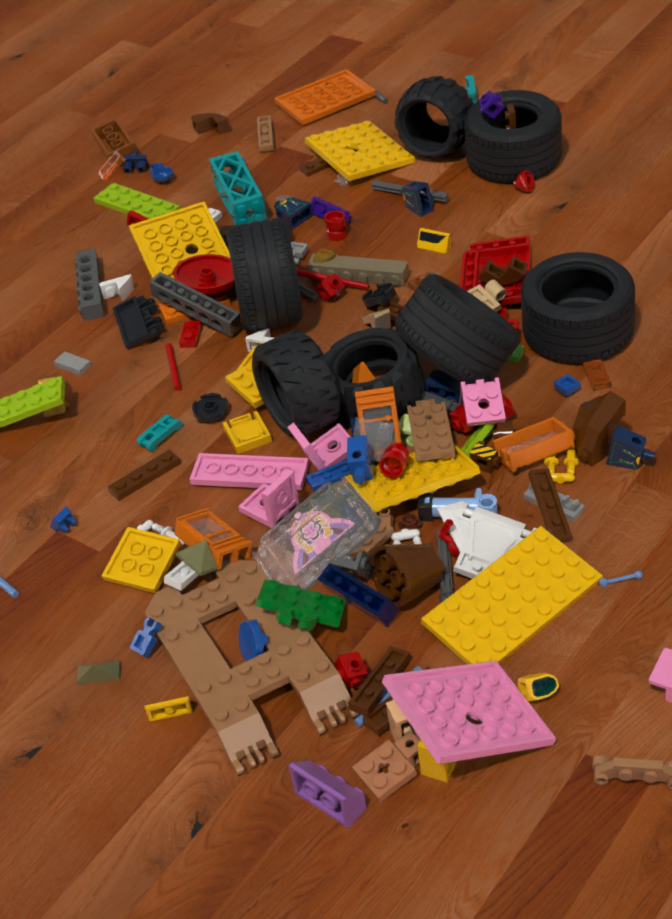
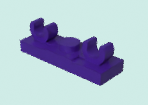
(321, 208)

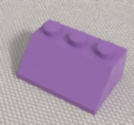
(327, 792)

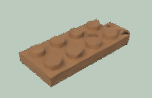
(430, 430)

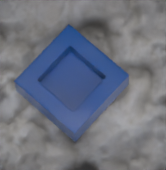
(567, 385)

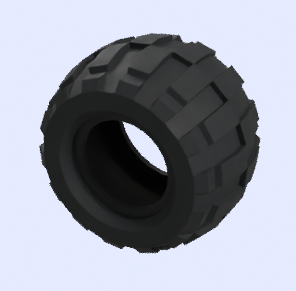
(416, 126)

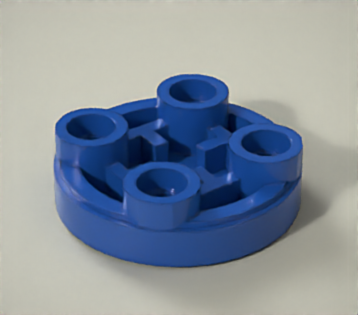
(251, 639)

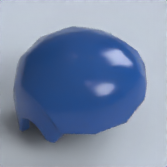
(160, 173)

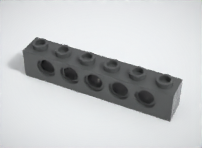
(88, 285)
(195, 304)

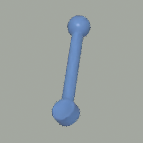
(604, 582)

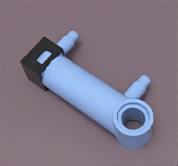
(428, 504)

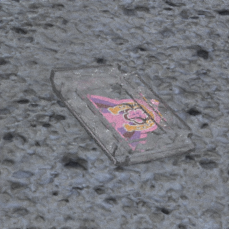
(314, 533)

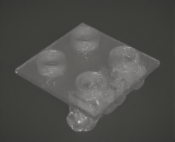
(377, 432)

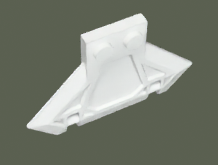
(480, 537)

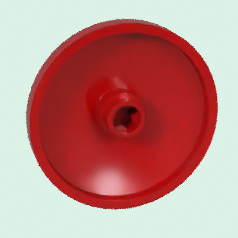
(206, 273)

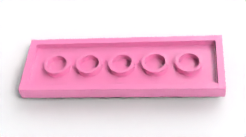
(246, 470)

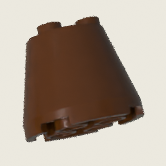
(406, 571)

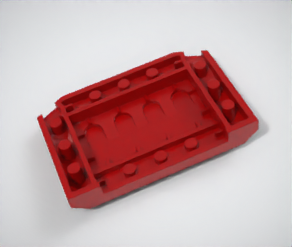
(500, 253)

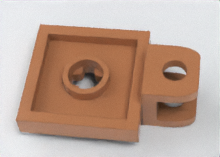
(399, 762)

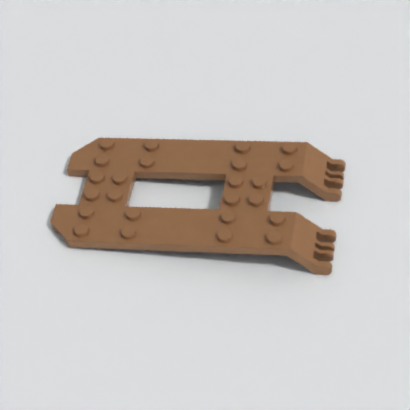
(228, 693)

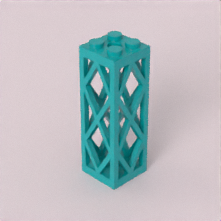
(237, 203)

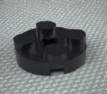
(379, 296)
(204, 413)

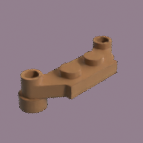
(380, 537)
(629, 769)

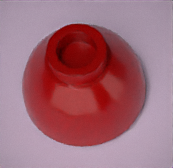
(524, 181)

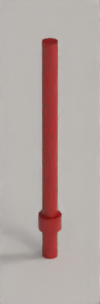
(318, 276)

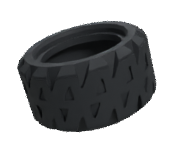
(379, 351)
(296, 382)

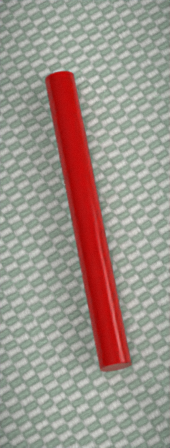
(173, 368)

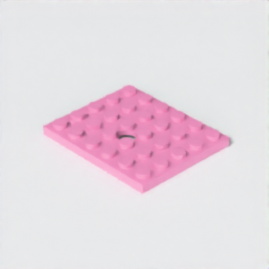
(443, 697)

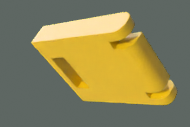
(247, 433)

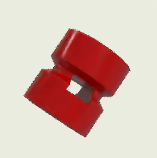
(335, 225)
(394, 460)

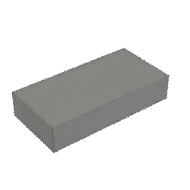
(72, 363)

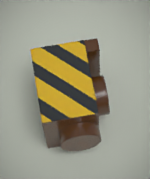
(485, 457)

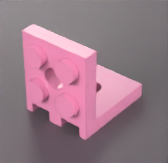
(475, 395)
(320, 450)
(276, 499)

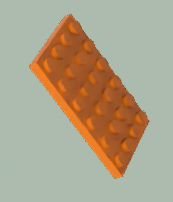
(325, 97)

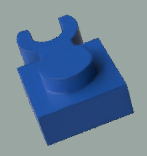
(144, 639)

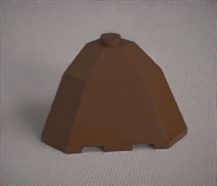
(593, 424)

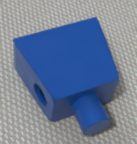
(360, 467)

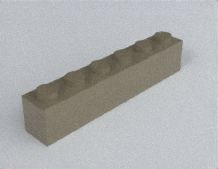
(364, 269)

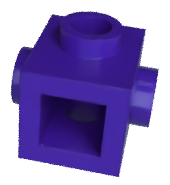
(491, 104)

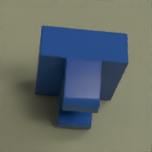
(61, 518)

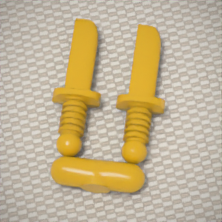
(570, 462)

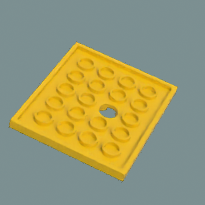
(374, 155)
(165, 238)

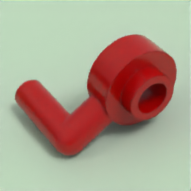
(443, 534)

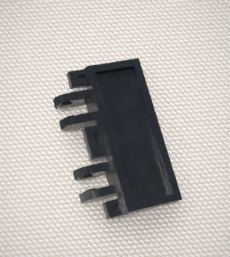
(136, 320)

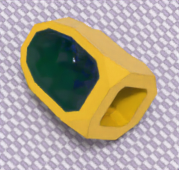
(538, 686)

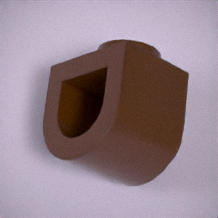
(503, 429)

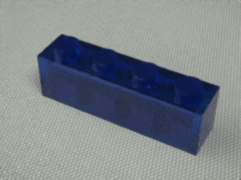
(358, 594)

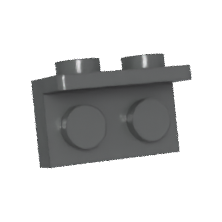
(358, 567)

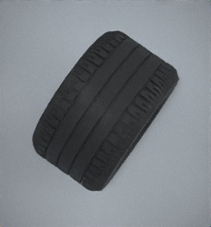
(504, 153)
(264, 274)
(578, 307)
(456, 331)

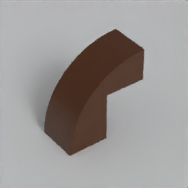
(210, 121)
(512, 272)

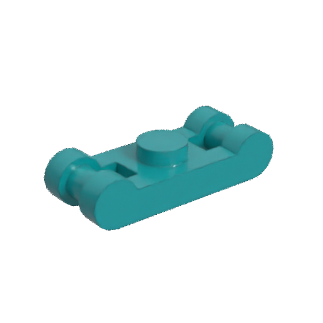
(470, 87)
(159, 432)

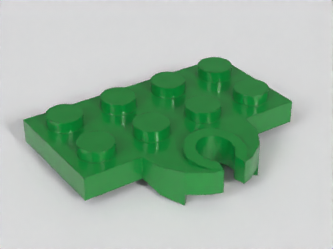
(300, 604)

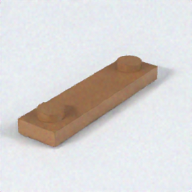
(265, 133)

